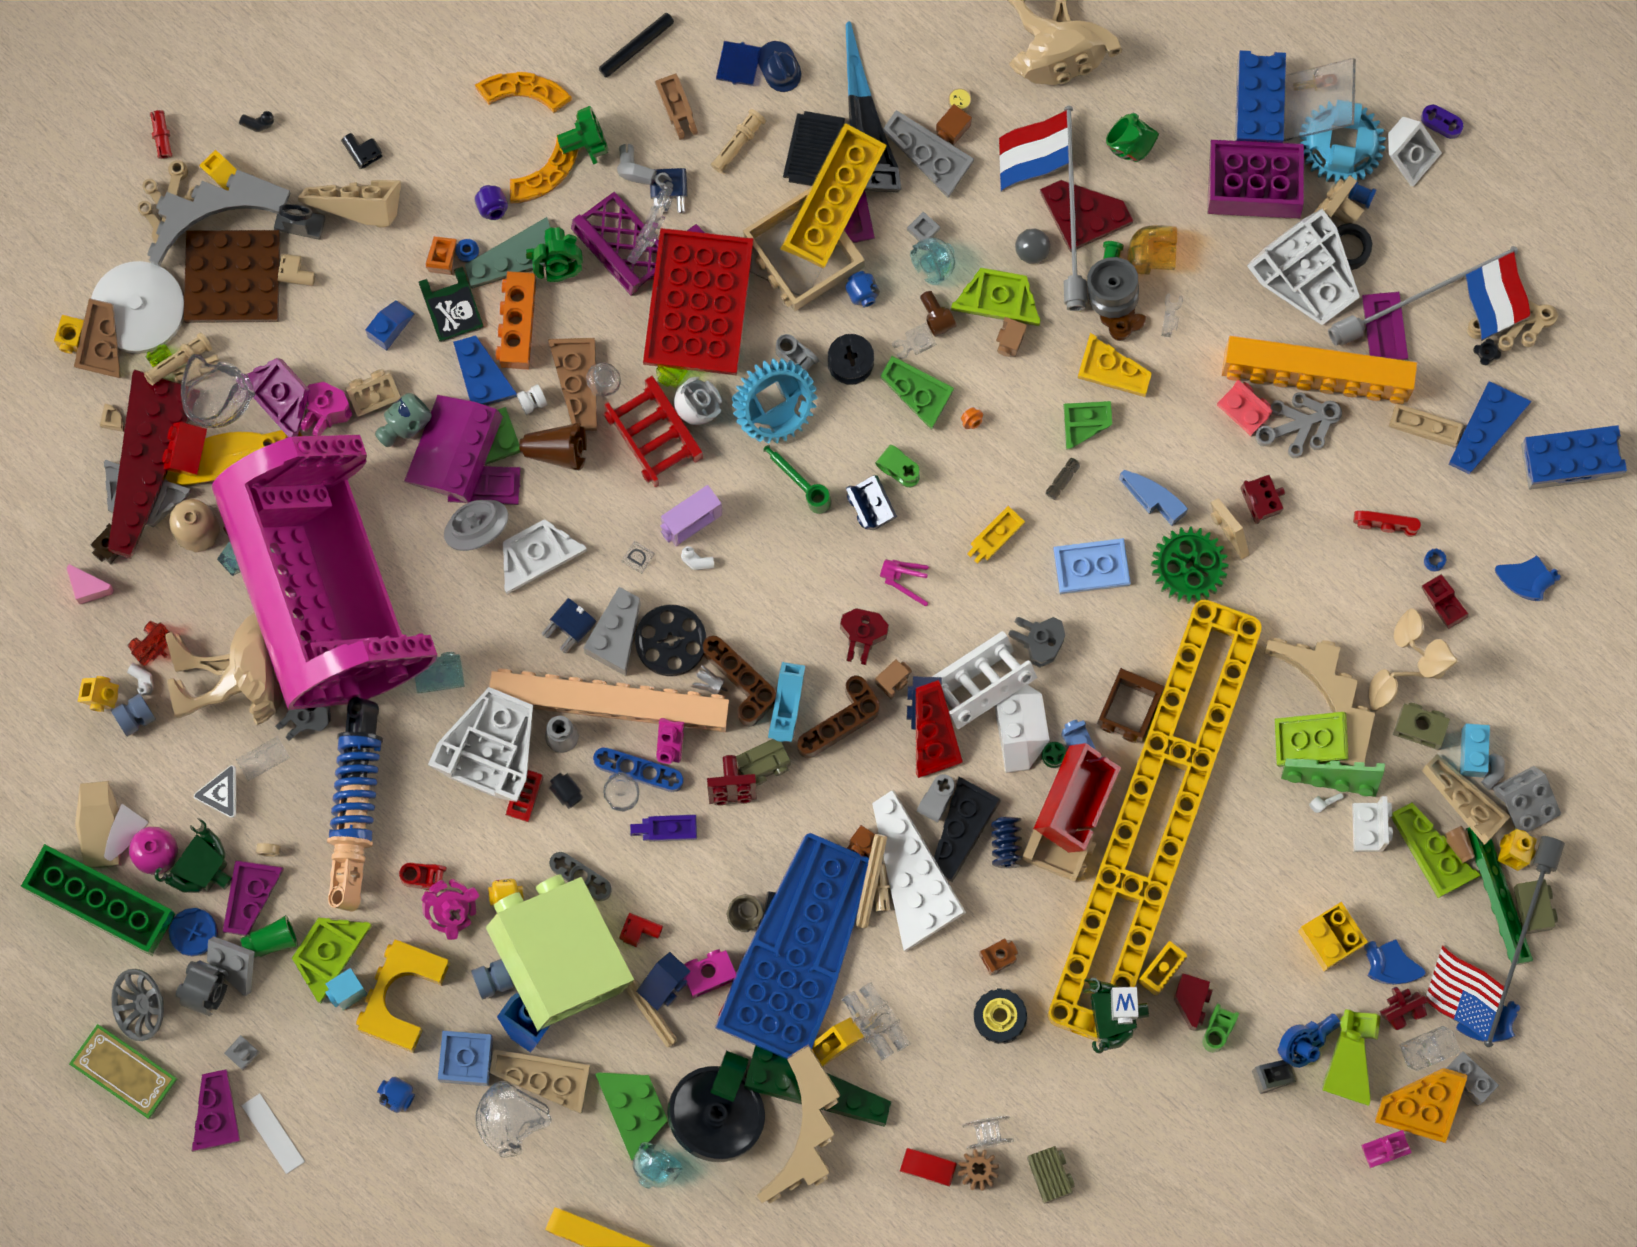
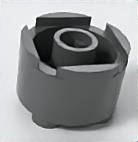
(202, 987)

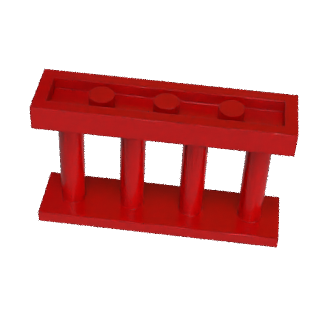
(663, 411)

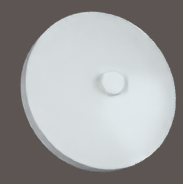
(145, 305)

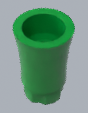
(271, 938)

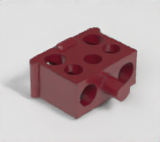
(1256, 500)

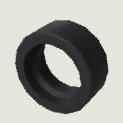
(1364, 236)

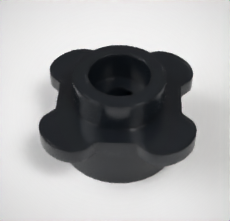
(1489, 345)

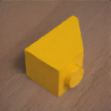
(836, 1041)

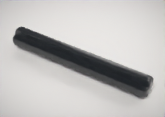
(636, 45)

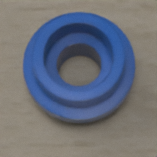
(467, 257)

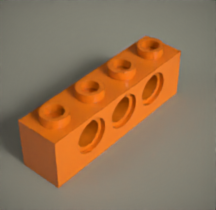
(518, 356)

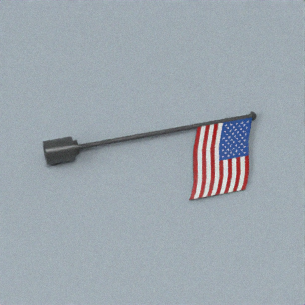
(1469, 992)

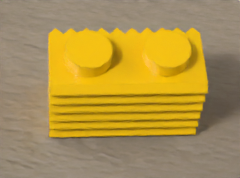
(1162, 968)

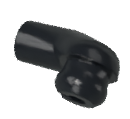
(261, 123)

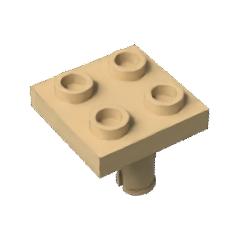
(1338, 202)

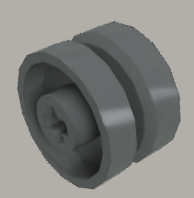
(1113, 287)

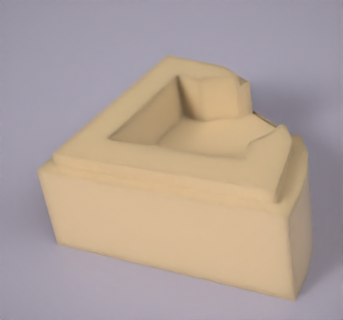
(111, 419)

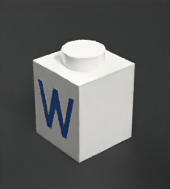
(1124, 1004)

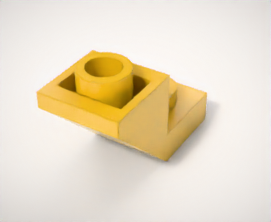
(218, 168)

